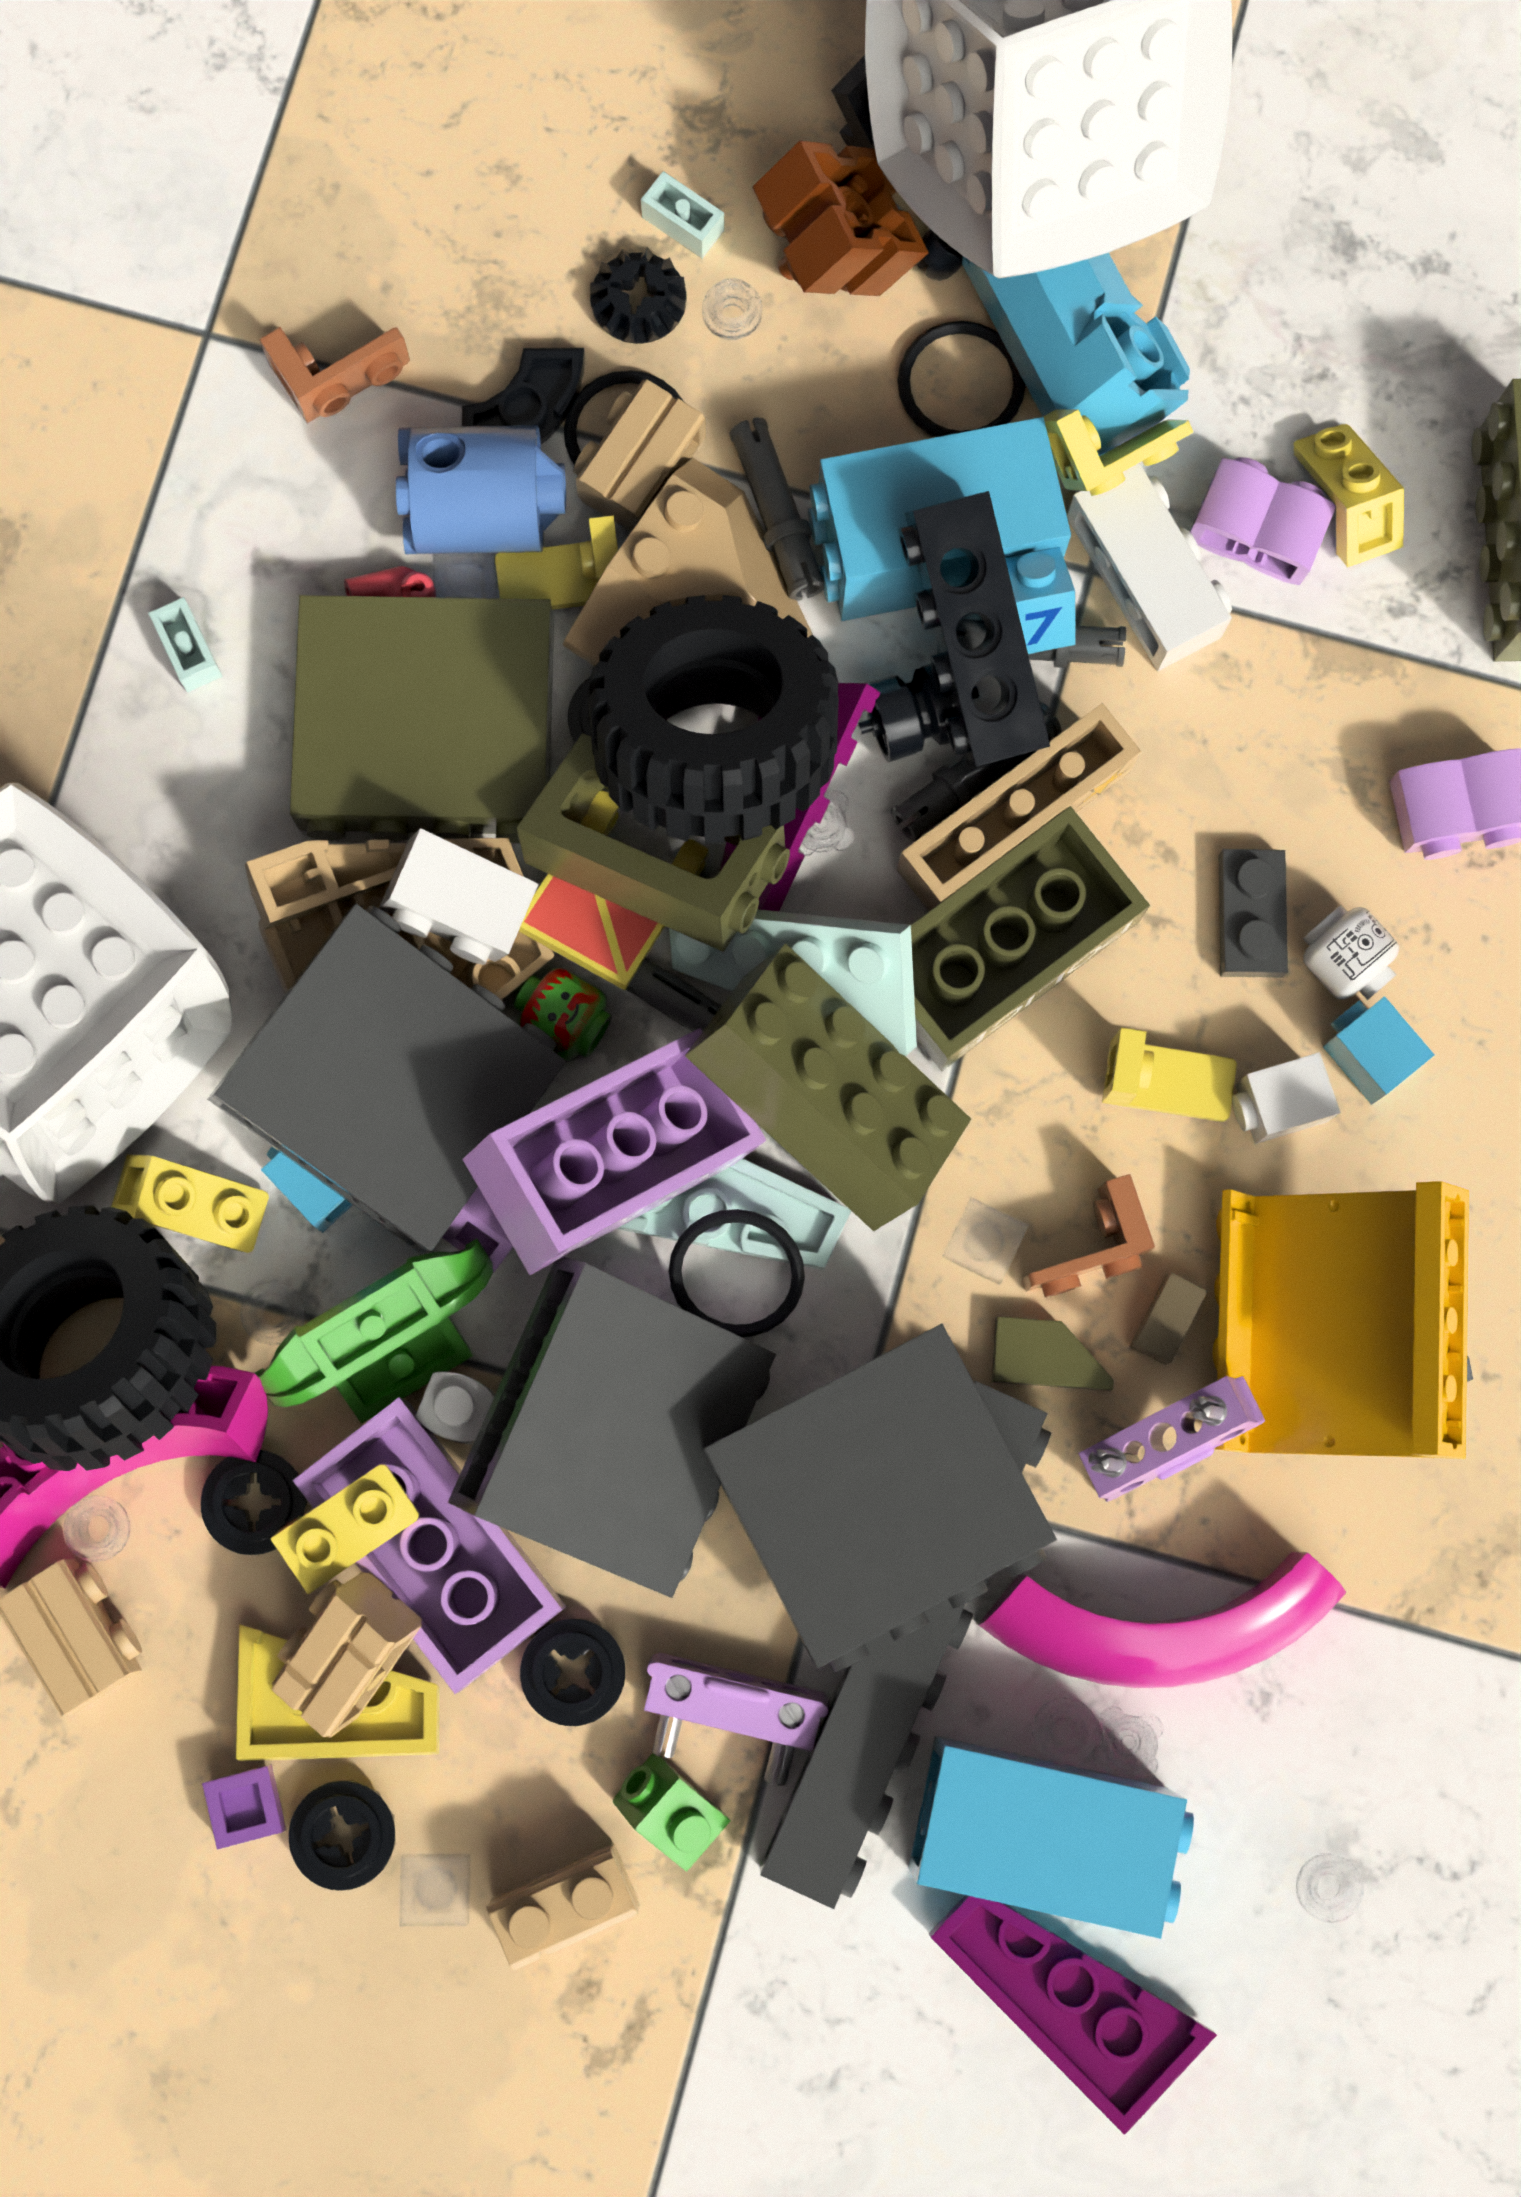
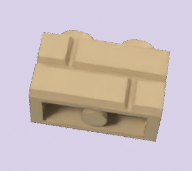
(639, 453)
(71, 1635)
(345, 1652)
(563, 1906)

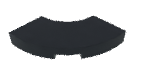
(536, 394)

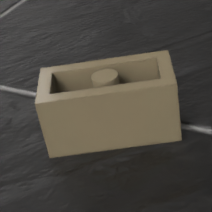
(1168, 1318)

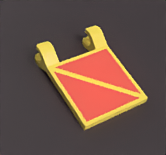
(590, 928)

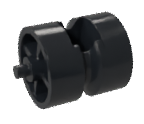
(909, 714)

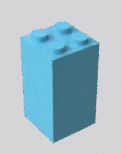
(868, 492)
(1050, 1837)

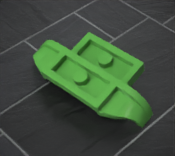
(382, 1337)

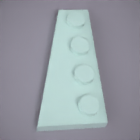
(858, 958)
(806, 1216)

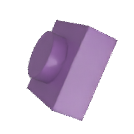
(244, 1806)

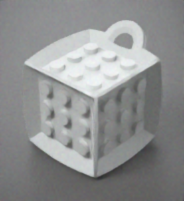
(1048, 121)
(98, 1002)

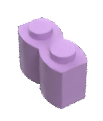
(1262, 520)
(1459, 803)

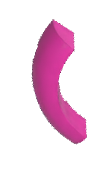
(222, 1421)
(1168, 1650)

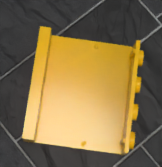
(1347, 1320)

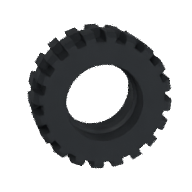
(714, 656)
(141, 1372)

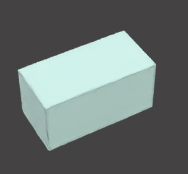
(682, 214)
(185, 644)

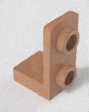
(330, 390)
(1118, 1216)

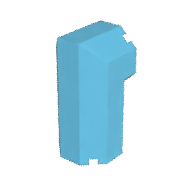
(1085, 346)

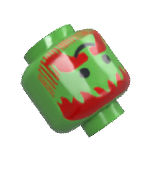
(566, 1011)

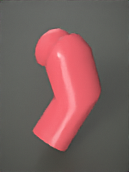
(391, 583)

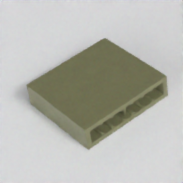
(420, 715)

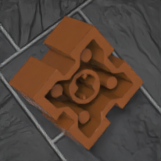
(838, 220)

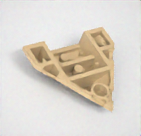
(687, 544)

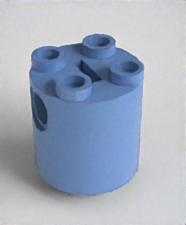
(477, 489)

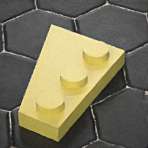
(395, 1722)

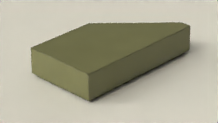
(1044, 1355)

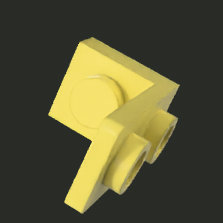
(1076, 443)
(1361, 487)
(559, 572)
(1167, 1078)
(191, 1202)
(345, 1527)

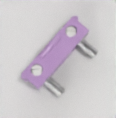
(1225, 1412)
(734, 1704)

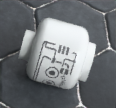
(1351, 953)

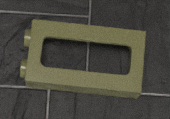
(635, 880)

